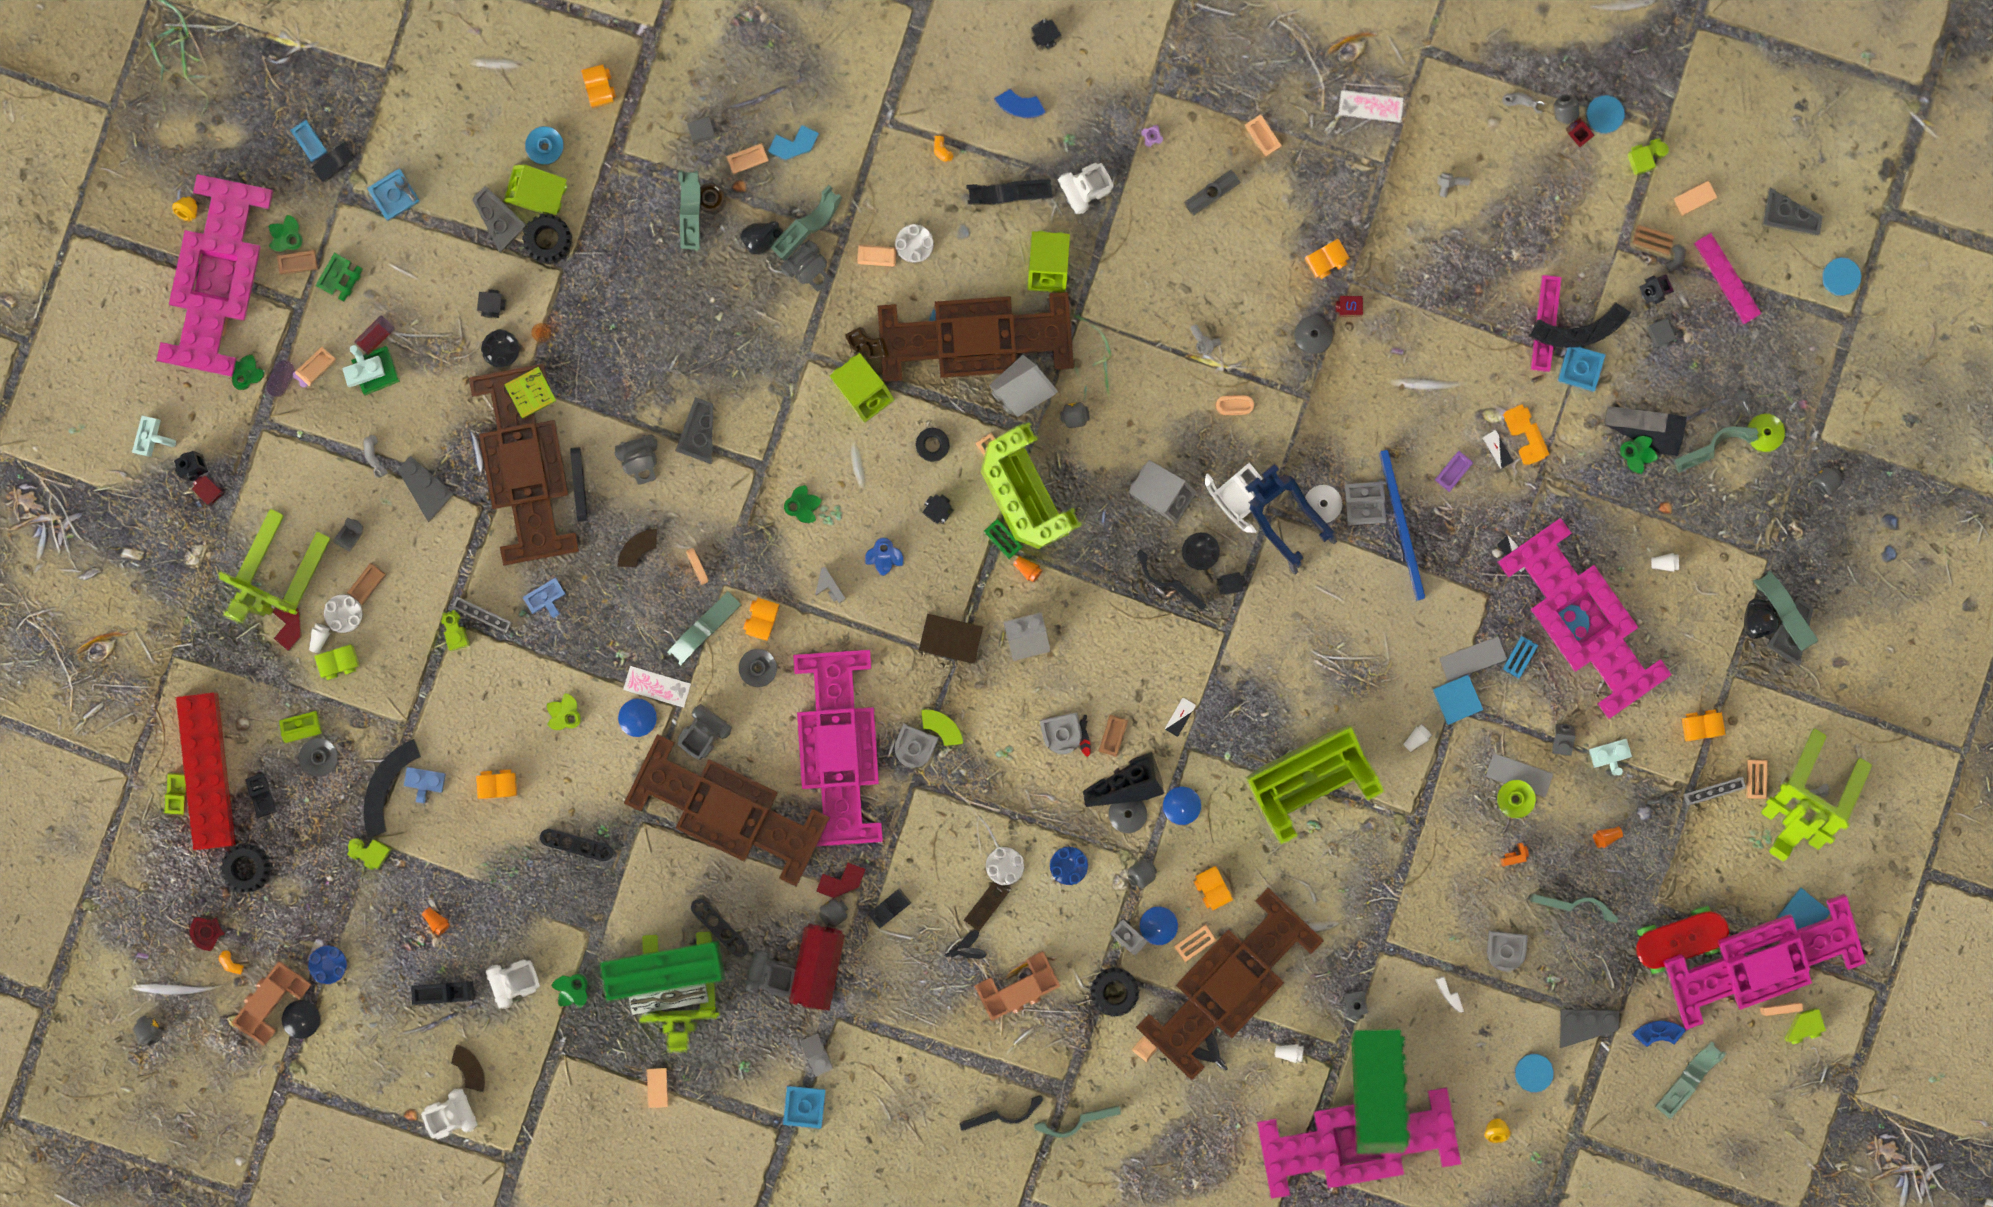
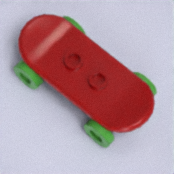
(1686, 937)

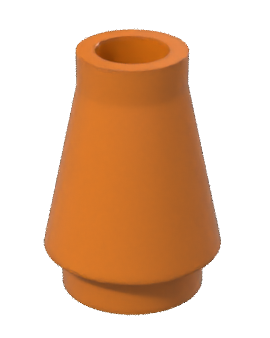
(1029, 569)
(1605, 837)
(436, 921)

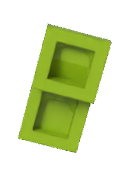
(176, 794)

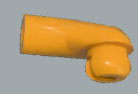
(228, 965)

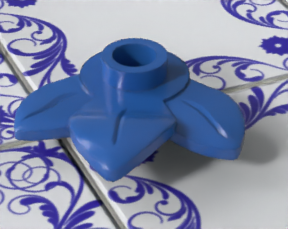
(884, 559)

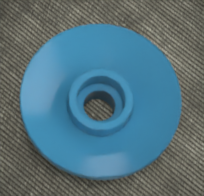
(539, 137)

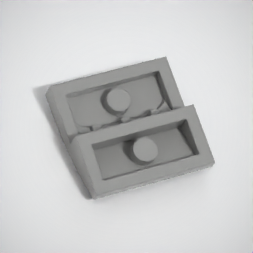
(1365, 503)

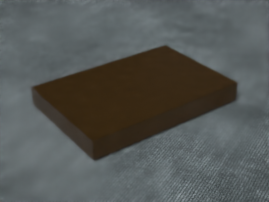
(950, 638)

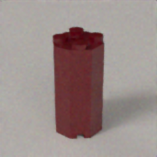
(817, 967)

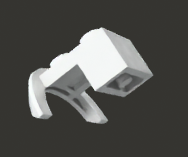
(1233, 496)

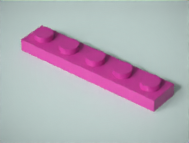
(1727, 278)
(1547, 313)

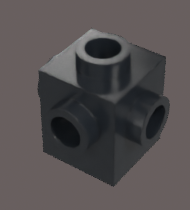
(1656, 289)
(190, 466)

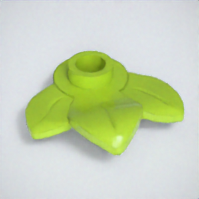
(561, 711)

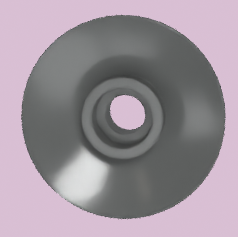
(1313, 344)
(747, 668)
(308, 755)
(1131, 824)

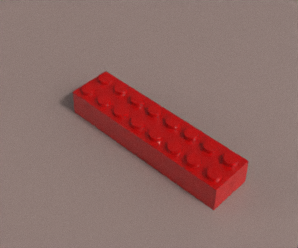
(205, 771)

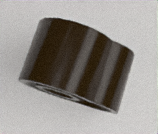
(712, 198)

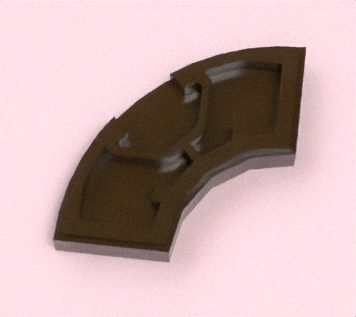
(866, 345)
(637, 547)
(470, 1067)

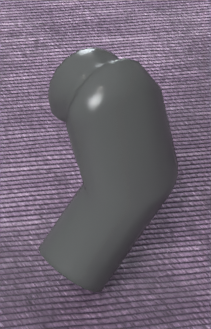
(1679, 257)

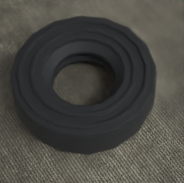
(932, 456)

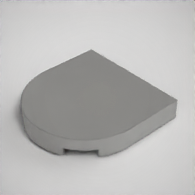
(1062, 733)
(914, 746)
(1506, 950)

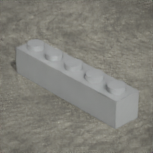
(482, 615)
(1714, 791)

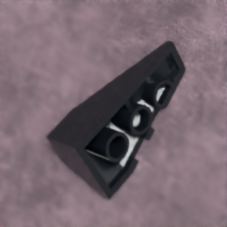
(1663, 428)
(1133, 783)

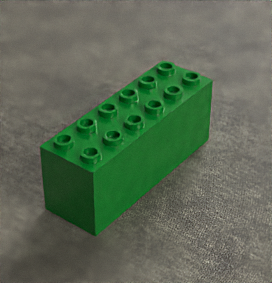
(662, 971)
(1380, 1091)

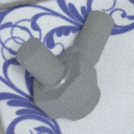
(1446, 180)
(1204, 344)

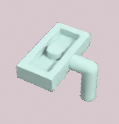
(363, 370)
(147, 437)
(1610, 754)

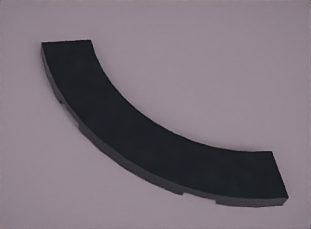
(1580, 336)
(380, 784)

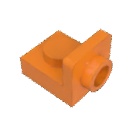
(1512, 858)

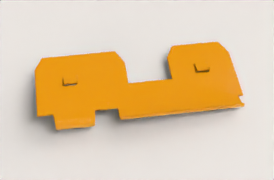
(1518, 422)

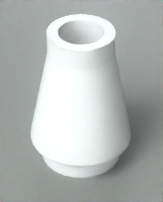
(1666, 562)
(318, 637)
(1418, 737)
(1290, 1052)

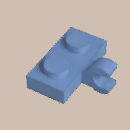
(544, 597)
(424, 781)

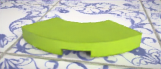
(943, 726)

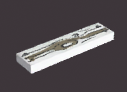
(668, 999)

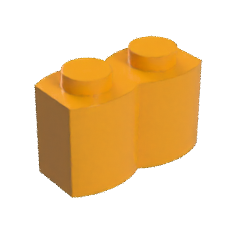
(597, 86)
(1327, 258)
(762, 619)
(1703, 726)
(496, 785)
(1213, 888)

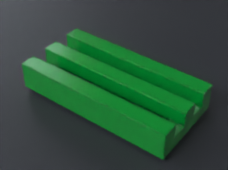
(1014, 551)

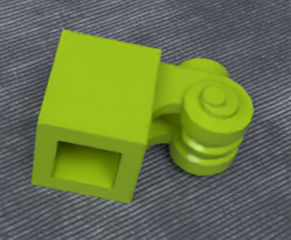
(1642, 157)
(455, 635)
(373, 856)

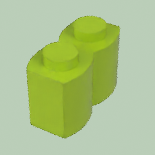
(337, 661)

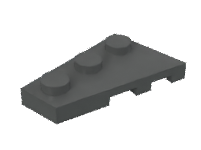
(697, 432)
(424, 487)
(1782, 642)

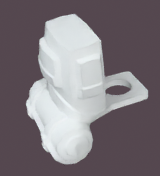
(1085, 186)
(512, 981)
(450, 1115)

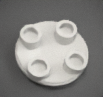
(914, 243)
(343, 613)
(1004, 866)

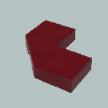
(291, 631)
(834, 887)

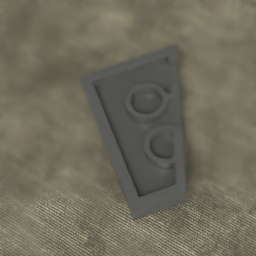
(1788, 215)
(498, 218)
(1586, 1024)

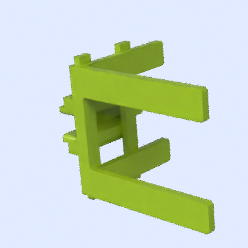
(244, 601)
(1796, 825)
(679, 1039)

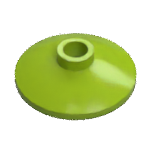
(1776, 436)
(1526, 799)

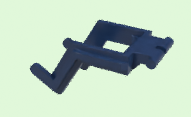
(1267, 490)

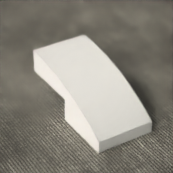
(1453, 998)

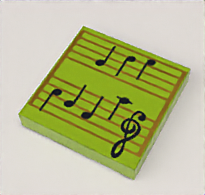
(530, 392)

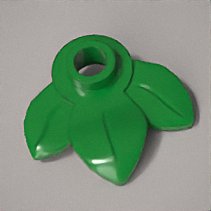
(284, 233)
(246, 369)
(1641, 454)
(805, 505)
(569, 992)

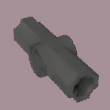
(1221, 185)

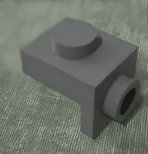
(349, 534)
(1563, 739)

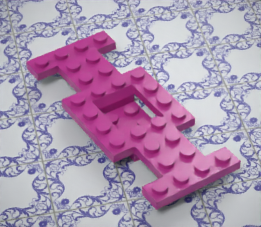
(223, 275)
(1603, 641)
(830, 745)
(1767, 971)
(1336, 1145)

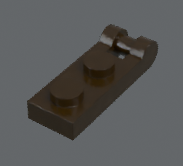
(986, 906)

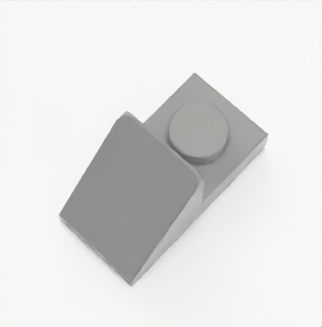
(825, 581)
(1128, 937)
(816, 1054)

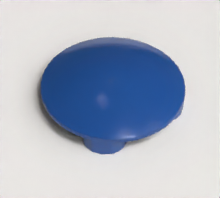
(637, 717)
(1182, 805)
(1068, 865)
(1158, 925)
(327, 964)

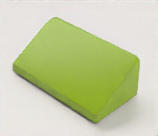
(300, 727)

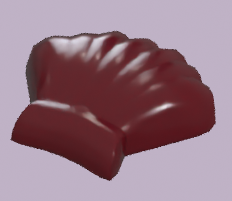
(205, 933)

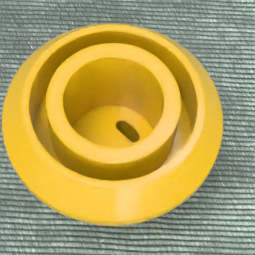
(185, 208)
(1497, 1131)

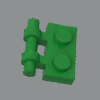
(333, 275)

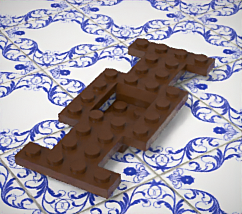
(976, 329)
(517, 471)
(724, 816)
(1234, 989)

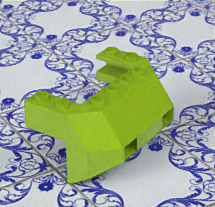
(1021, 491)
(1310, 774)

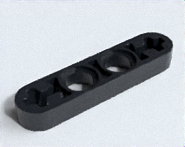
(578, 483)
(575, 848)
(716, 930)

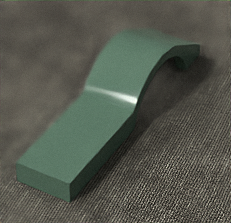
(690, 210)
(803, 227)
(1707, 453)
(1787, 611)
(704, 627)
(1607, 914)
(1689, 1080)
(1084, 1117)

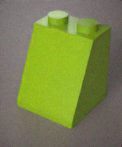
(535, 190)
(1048, 261)
(862, 387)

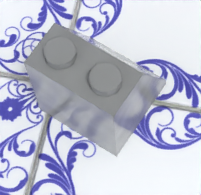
(1022, 387)
(1162, 491)
(1027, 636)

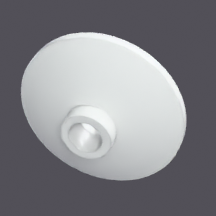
(1331, 496)

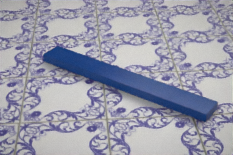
(1402, 525)

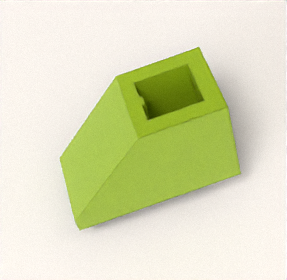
(1804, 1025)

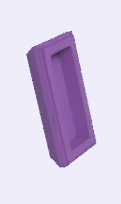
(1454, 471)

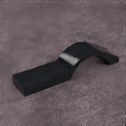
(1009, 192)
(1176, 585)
(994, 1115)

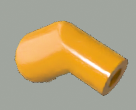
(940, 151)

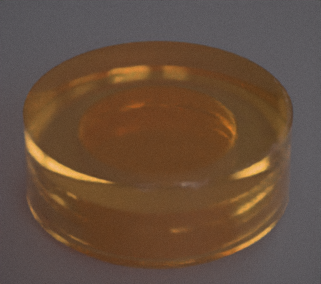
(541, 332)

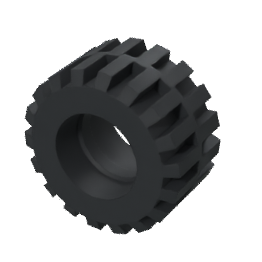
(547, 222)
(262, 868)
(1130, 999)

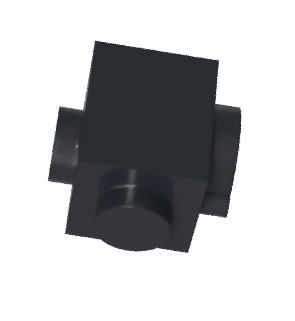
(1045, 34)
(491, 304)
(938, 509)
(1231, 584)

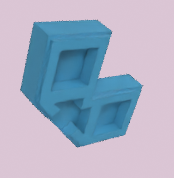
(787, 149)

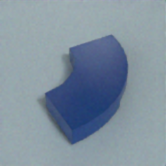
(1020, 106)
(1658, 1031)

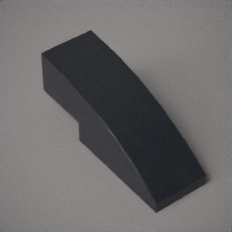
(442, 993)

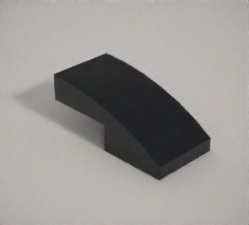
(333, 162)
(261, 795)
(889, 908)

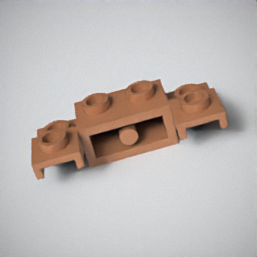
(1021, 992)
(261, 1003)

